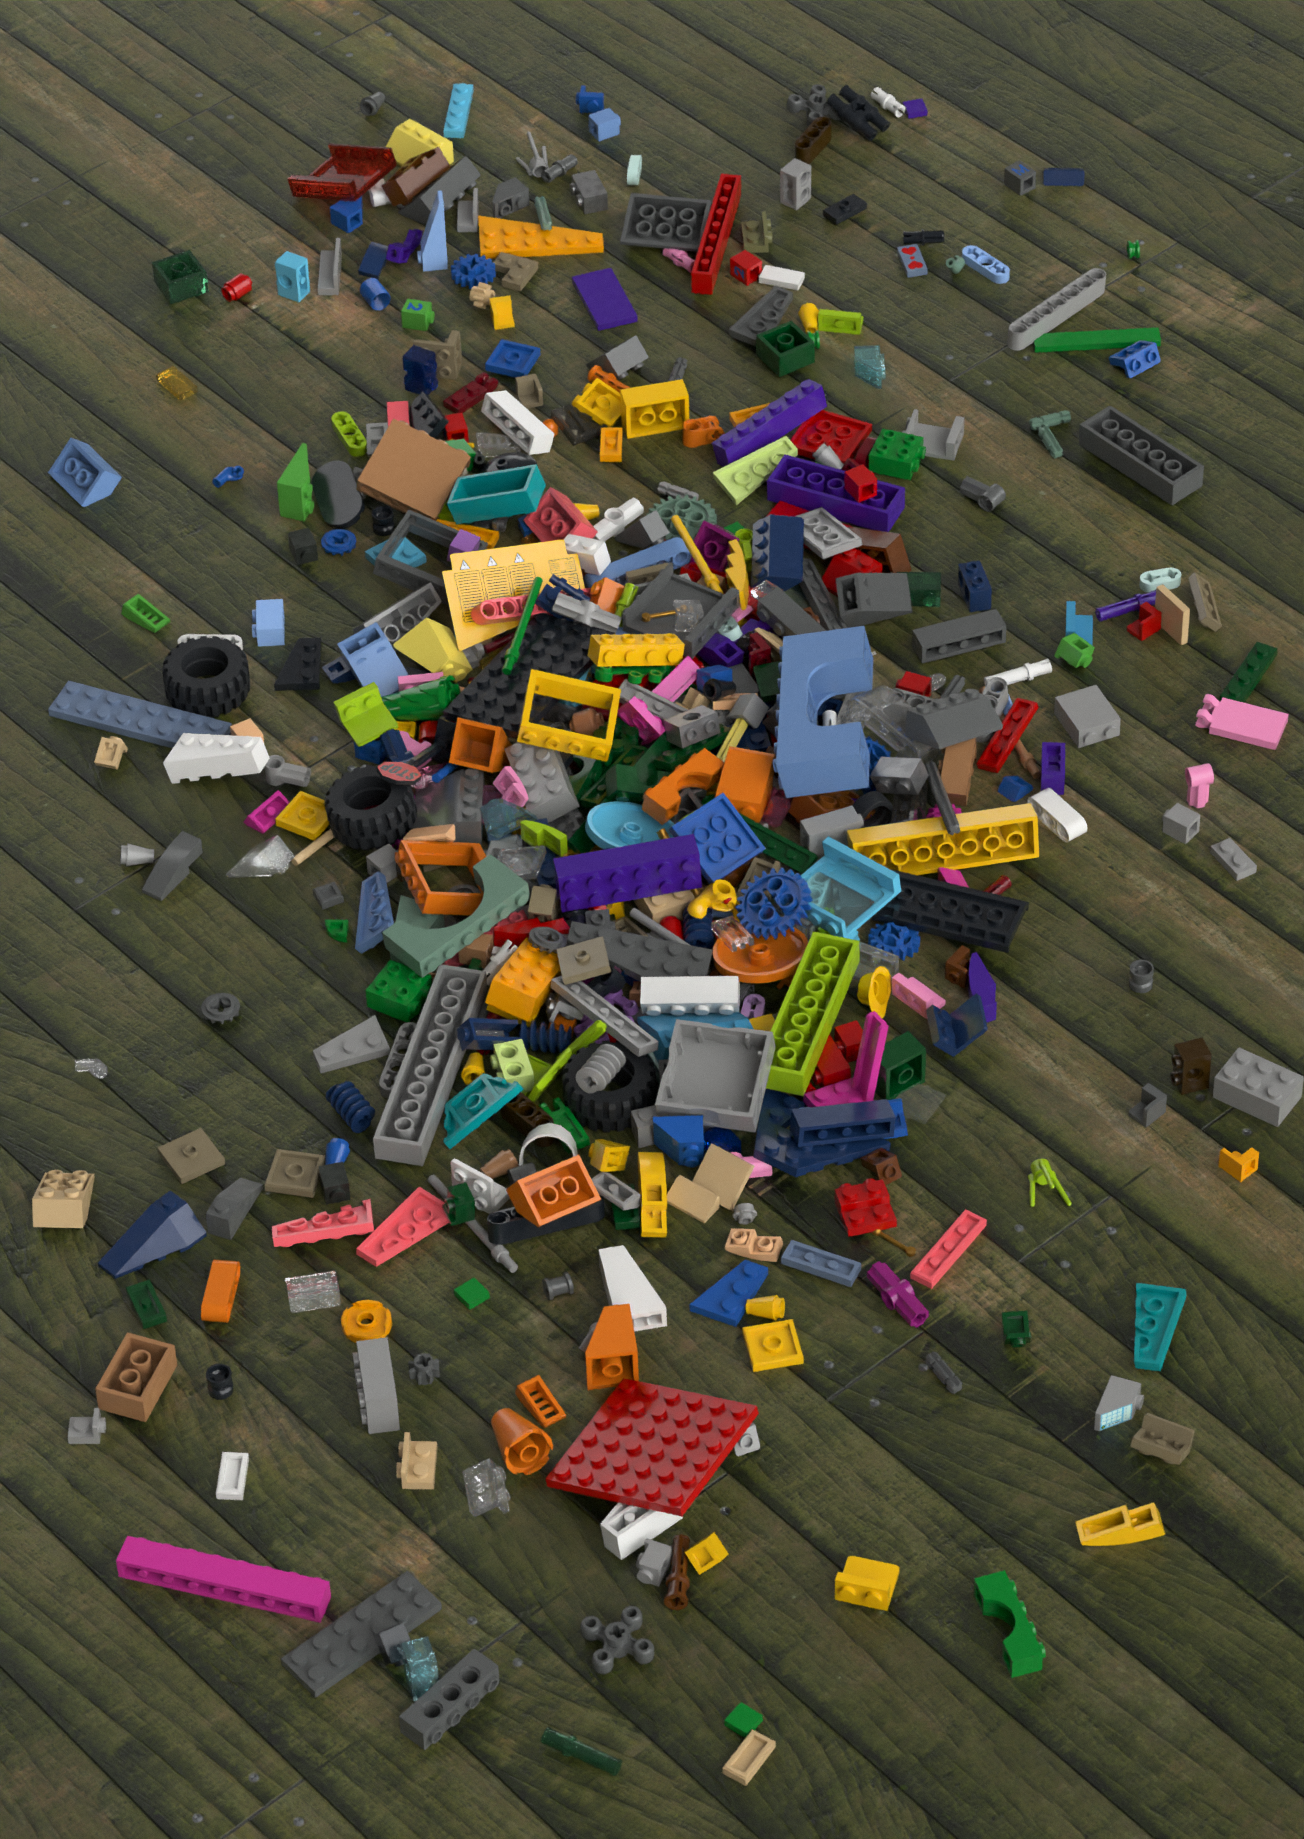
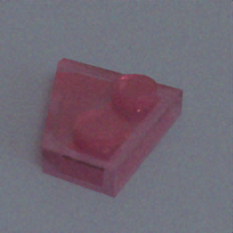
(426, 775)

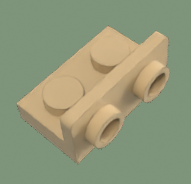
(417, 1463)

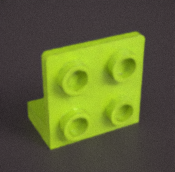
(364, 714)

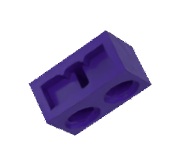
(1053, 766)

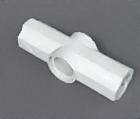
(617, 519)

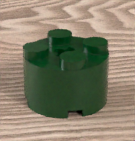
(623, 737)

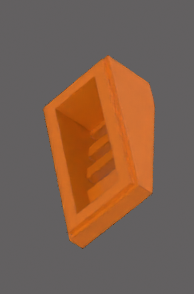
(537, 1384)

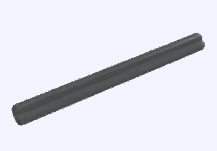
(942, 799)

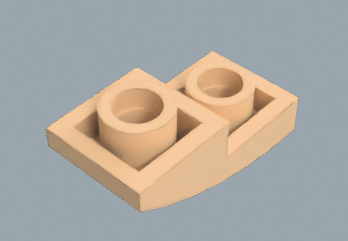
(749, 1245)

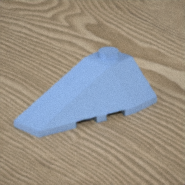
(433, 242)

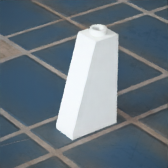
(628, 1285)

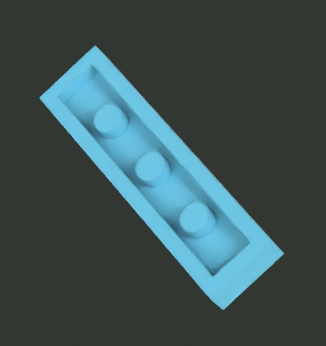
(458, 111)

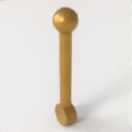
(646, 616)
(910, 1251)

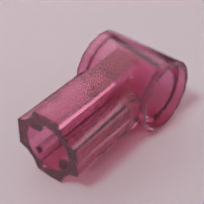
(777, 809)

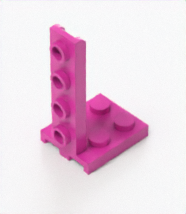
(635, 710)
(863, 1084)

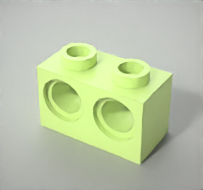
(513, 1063)

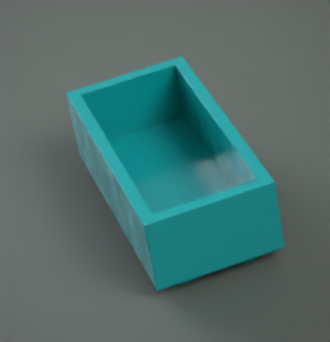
(496, 494)

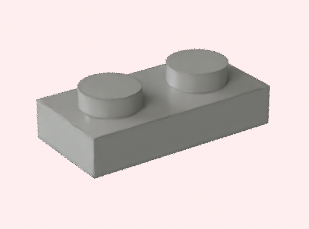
(1233, 859)

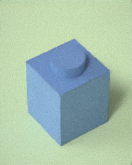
(604, 124)

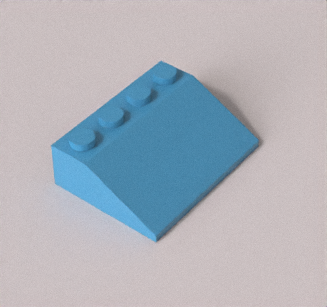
(662, 1026)

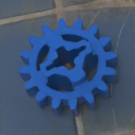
(473, 270)
(895, 939)

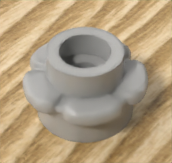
(744, 1213)

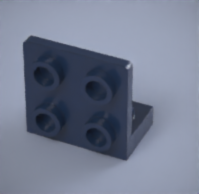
(960, 1028)

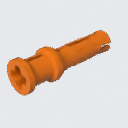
(607, 378)

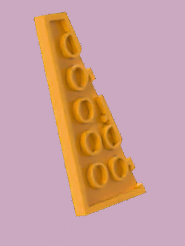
(530, 240)

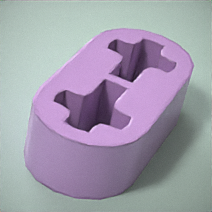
(749, 1001)

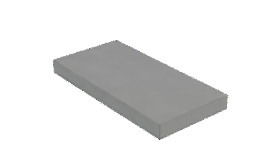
(826, 534)

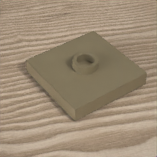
(583, 960)
(191, 1156)
(294, 1173)

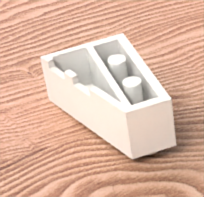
(629, 1526)

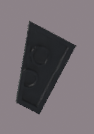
(427, 415)
(302, 667)

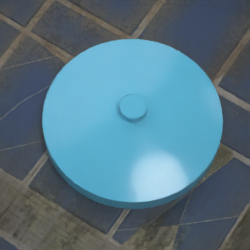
(622, 825)

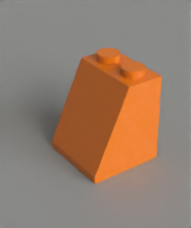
(747, 781)
(612, 1349)

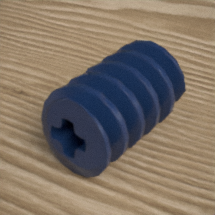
(698, 931)
(545, 1038)
(351, 1106)

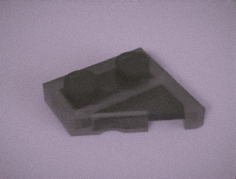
(575, 424)

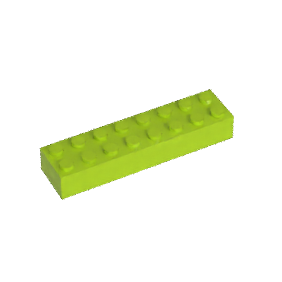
(811, 1010)

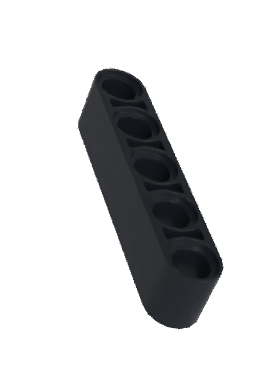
(509, 1226)

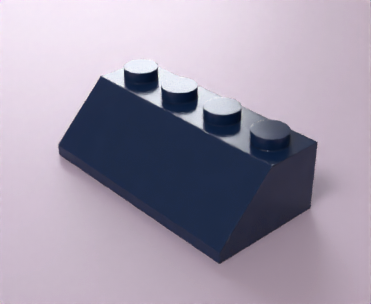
(778, 551)

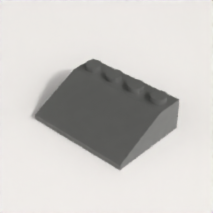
(665, 222)
(454, 802)

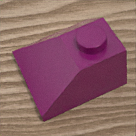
(714, 545)

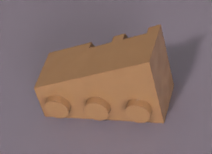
(957, 770)

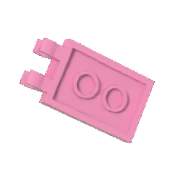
(1242, 721)

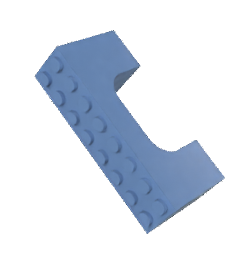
(811, 671)

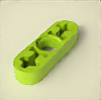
(348, 440)

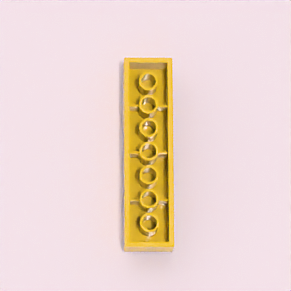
(925, 845)

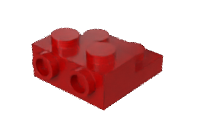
(864, 1207)

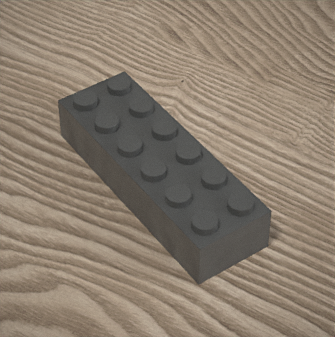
(1141, 455)

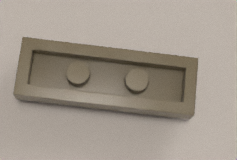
(1204, 602)

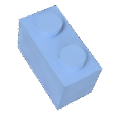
(269, 622)

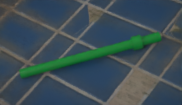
(512, 654)

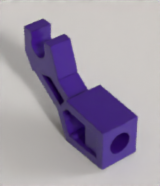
(404, 250)

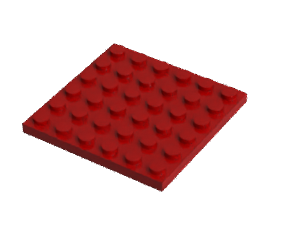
(652, 1447)

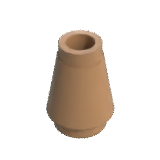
(499, 1164)

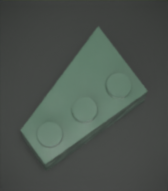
(411, 914)

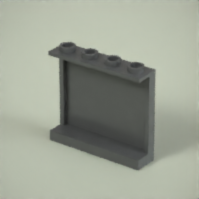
(660, 597)

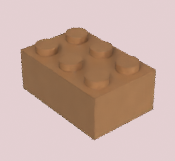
(136, 1377)

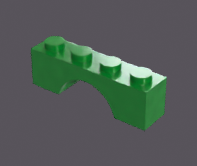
(999, 1599)

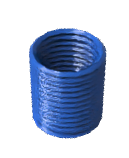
(375, 294)

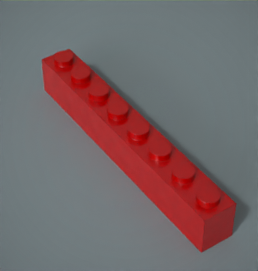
(716, 234)

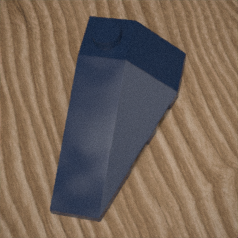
(159, 1231)

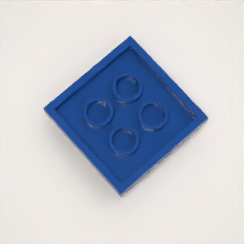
(721, 838)

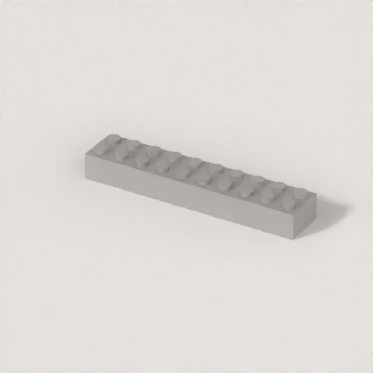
(429, 1066)

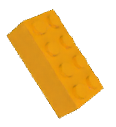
(524, 981)

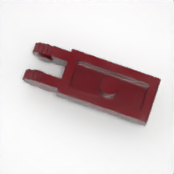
(470, 393)

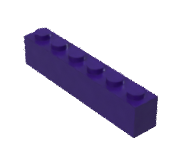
(770, 423)

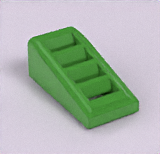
(130, 611)

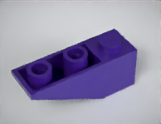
(721, 651)

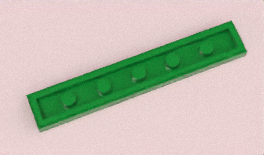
(1095, 339)

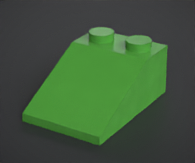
(295, 488)

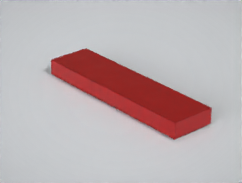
(1006, 738)

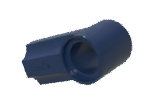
(395, 747)

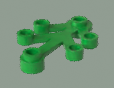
(635, 673)

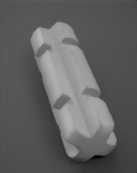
(673, 491)

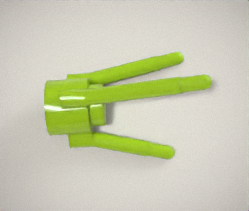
(1044, 1175)

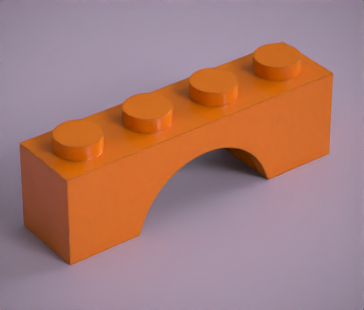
(700, 771)

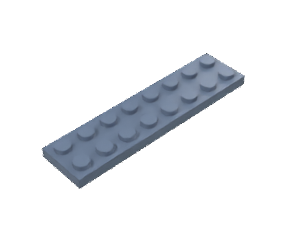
(130, 715)

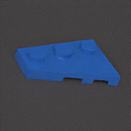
(728, 1296)

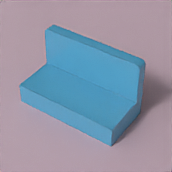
(1078, 624)

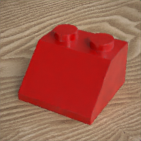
(849, 563)

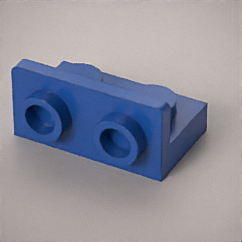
(1136, 358)

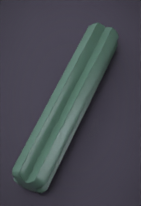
(543, 213)

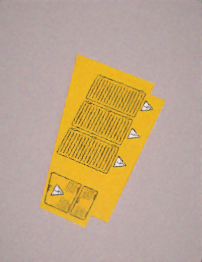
(502, 574)

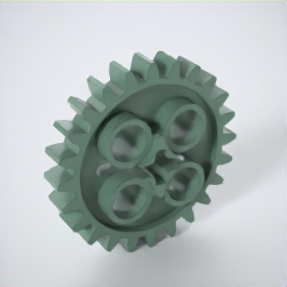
(690, 512)

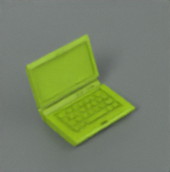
(545, 1073)

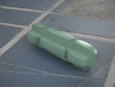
(1050, 420)
(1050, 441)

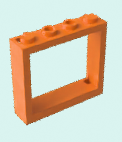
(439, 853)

